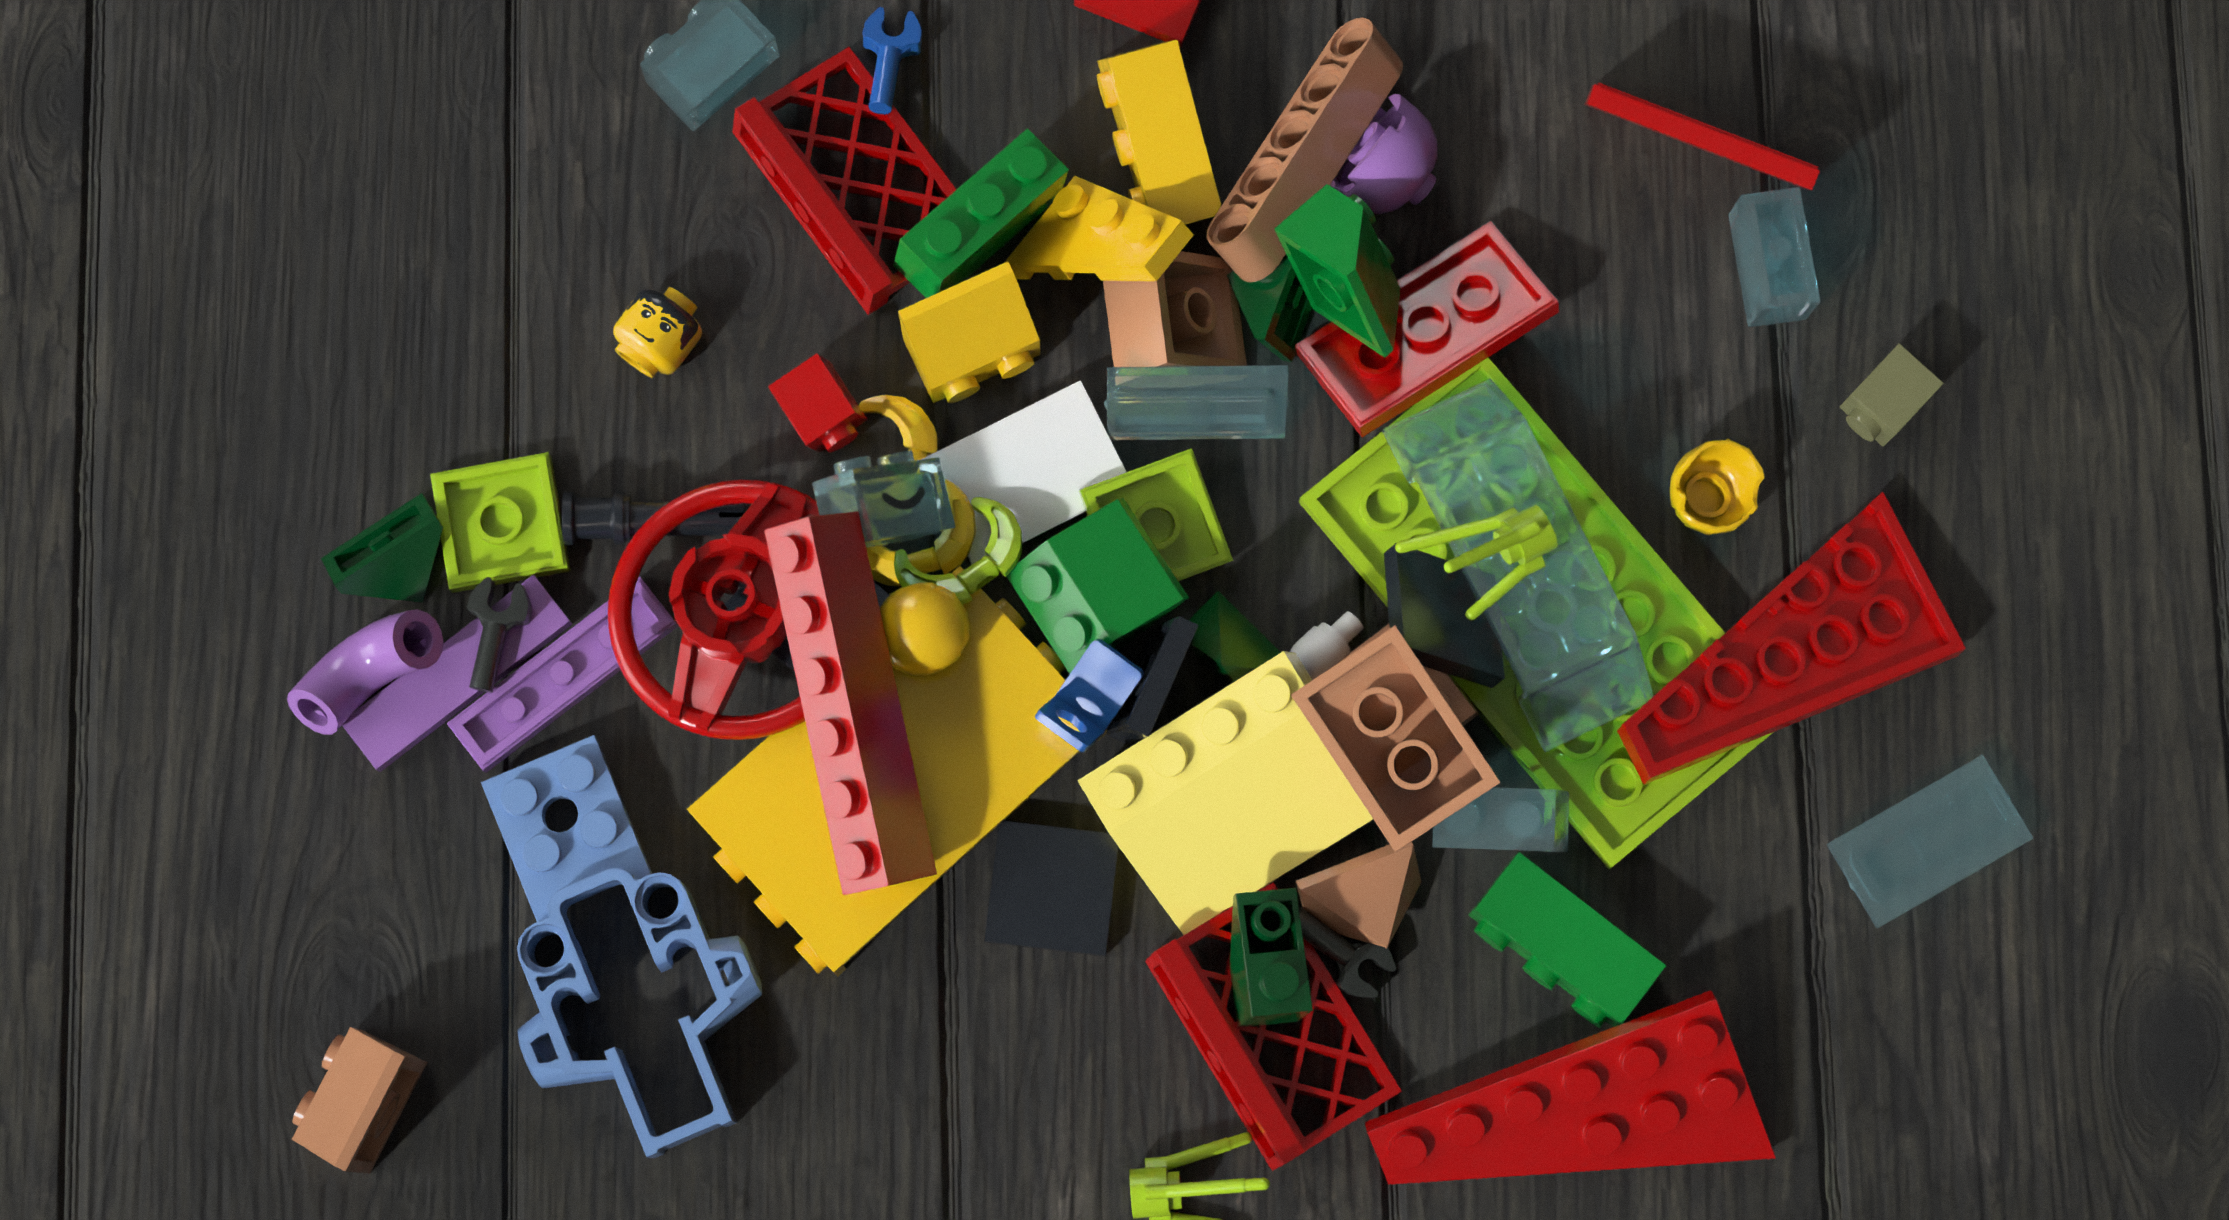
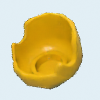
(1716, 486)
(924, 628)

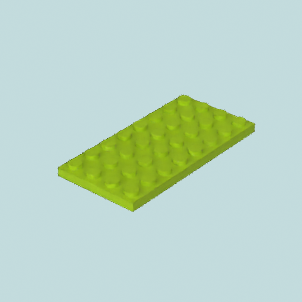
(1372, 506)

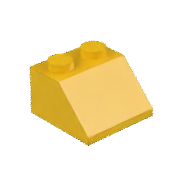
(970, 334)

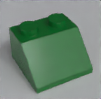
(1344, 266)
(1096, 583)

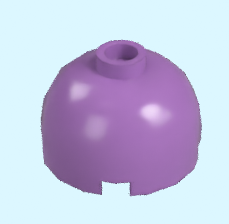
(1391, 159)

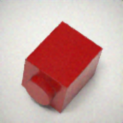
(818, 405)

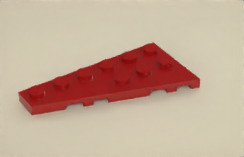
(1820, 638)
(1619, 1099)

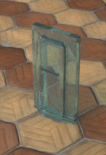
(1196, 402)
(1929, 841)

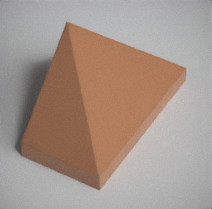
(1365, 894)

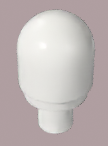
(1326, 644)

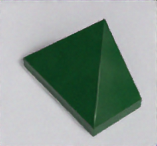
(1274, 308)
(390, 556)
(1228, 640)

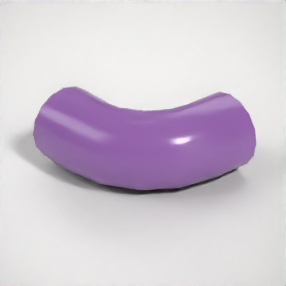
(364, 665)

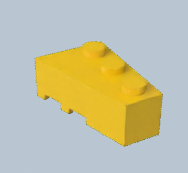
(1159, 131)

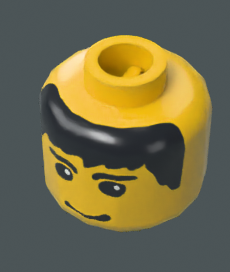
(657, 331)

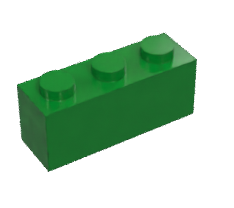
(981, 216)
(1565, 942)

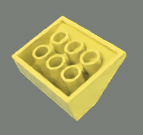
(1226, 795)

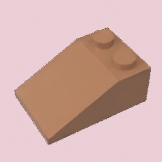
(1395, 738)

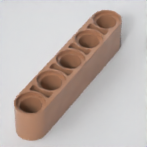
(1305, 146)

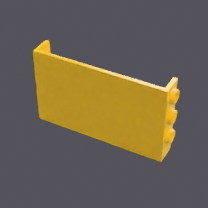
(973, 763)

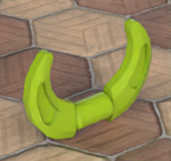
(1002, 555)

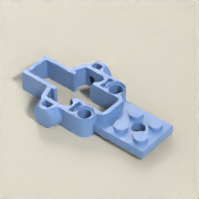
(579, 864)

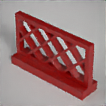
(809, 193)
(1237, 1064)

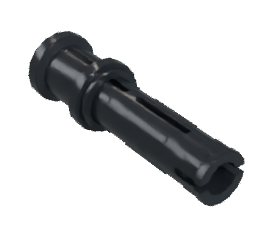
(621, 518)

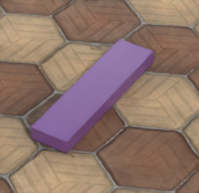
(554, 681)
(431, 696)

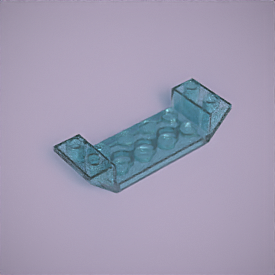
(1557, 624)

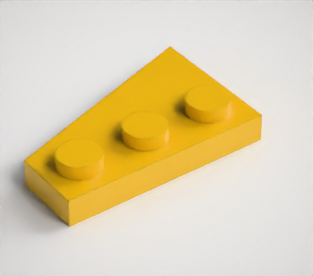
(1099, 234)

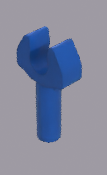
(889, 53)

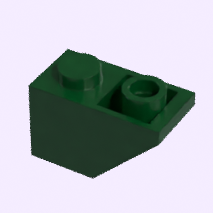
(1268, 959)

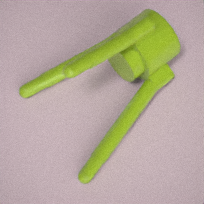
(1519, 538)
(1157, 1191)

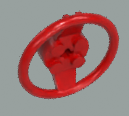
(713, 640)

